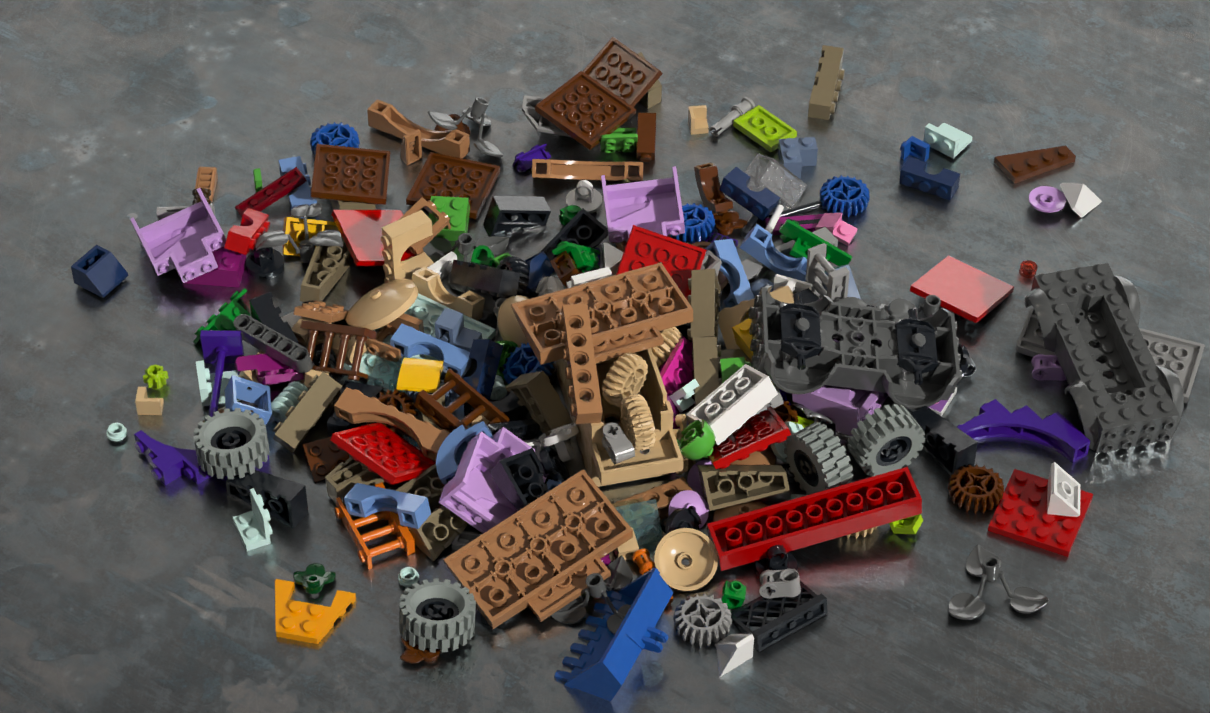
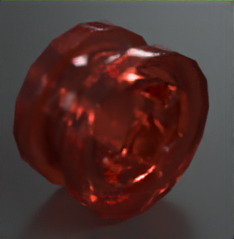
(1032, 269)

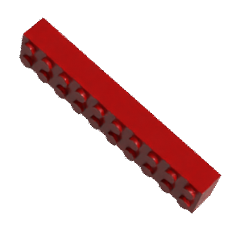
(815, 518)

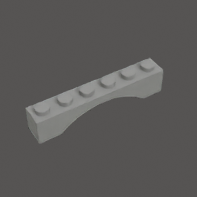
(756, 270)

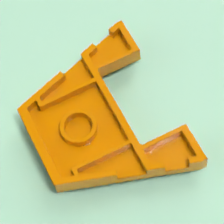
(306, 620)

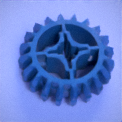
(334, 135)
(844, 196)
(698, 224)
(524, 362)

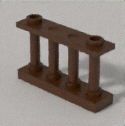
(345, 333)
(443, 416)

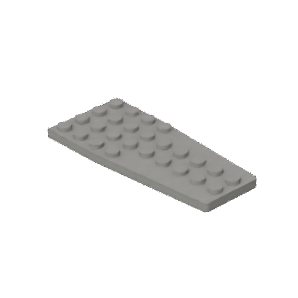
(1167, 351)

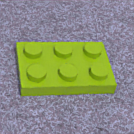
(764, 128)

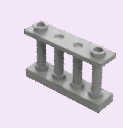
(836, 282)

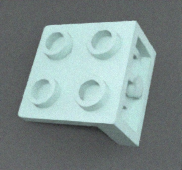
(206, 383)
(254, 525)

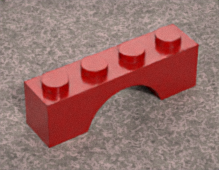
(244, 237)

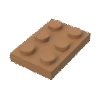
(319, 311)

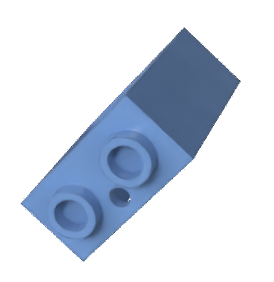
(258, 394)

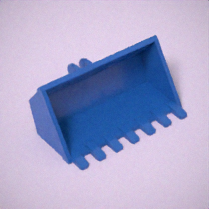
(609, 656)

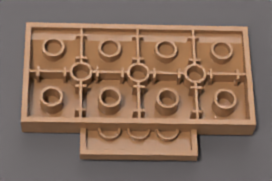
(622, 310)
(541, 552)

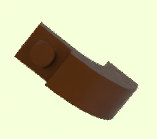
(709, 186)

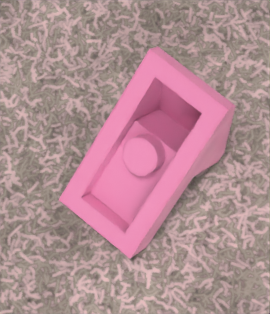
(841, 230)

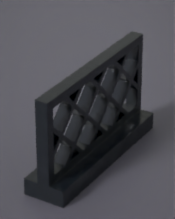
(785, 623)

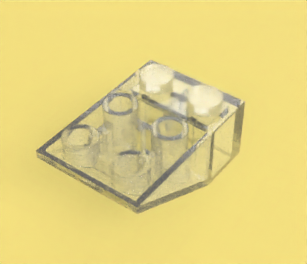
(775, 177)

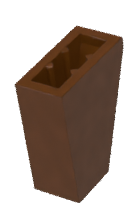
(646, 136)

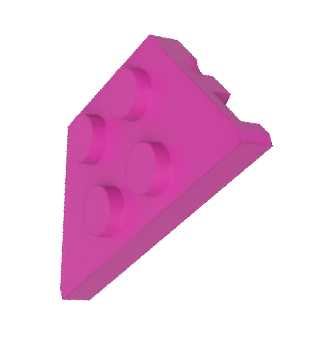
(677, 369)

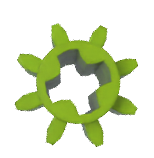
(155, 377)

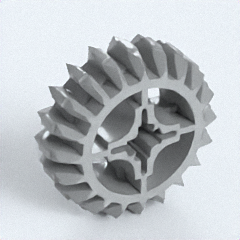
(702, 619)

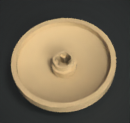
(382, 304)

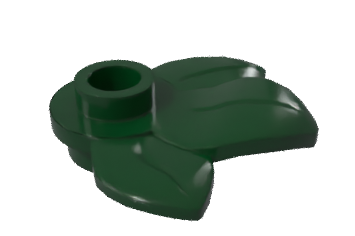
(314, 578)

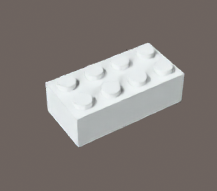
(734, 402)

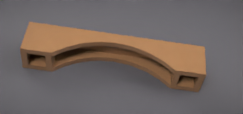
(389, 120)
(586, 170)
(359, 408)

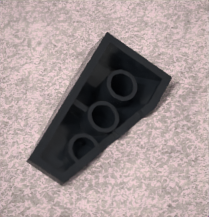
(581, 230)
(520, 478)

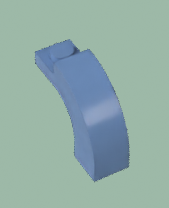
(453, 448)

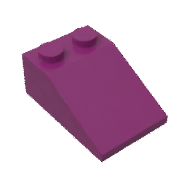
(229, 270)

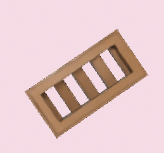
(411, 147)
(207, 178)

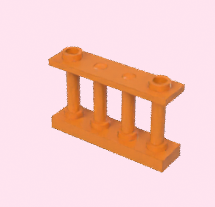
(404, 537)

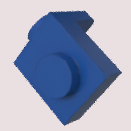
(915, 148)

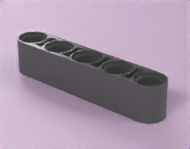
(273, 343)

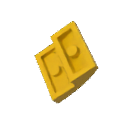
(419, 375)

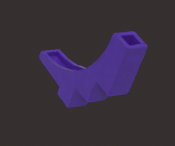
(1025, 424)
(170, 462)

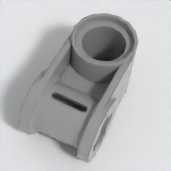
(617, 443)
(782, 583)

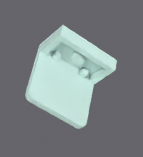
(946, 139)

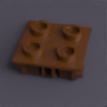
(323, 457)

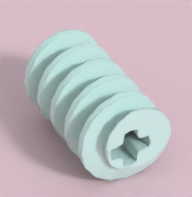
(286, 399)

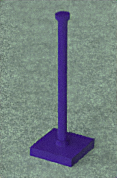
(220, 348)

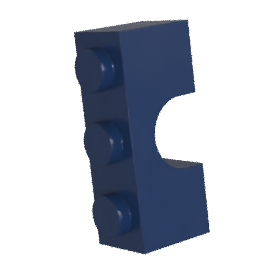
(941, 184)
(758, 203)
(487, 355)

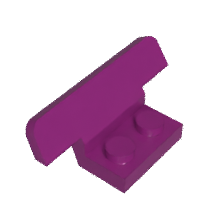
(267, 369)

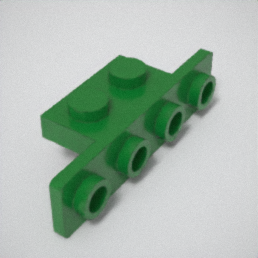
(805, 240)
(584, 257)
(226, 317)

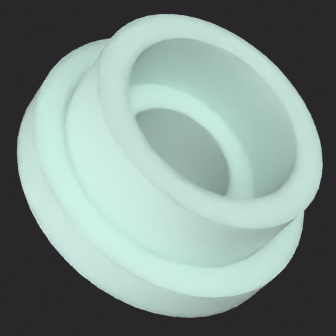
(116, 432)
(408, 576)

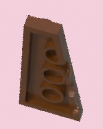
(1033, 163)

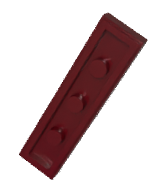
(272, 192)

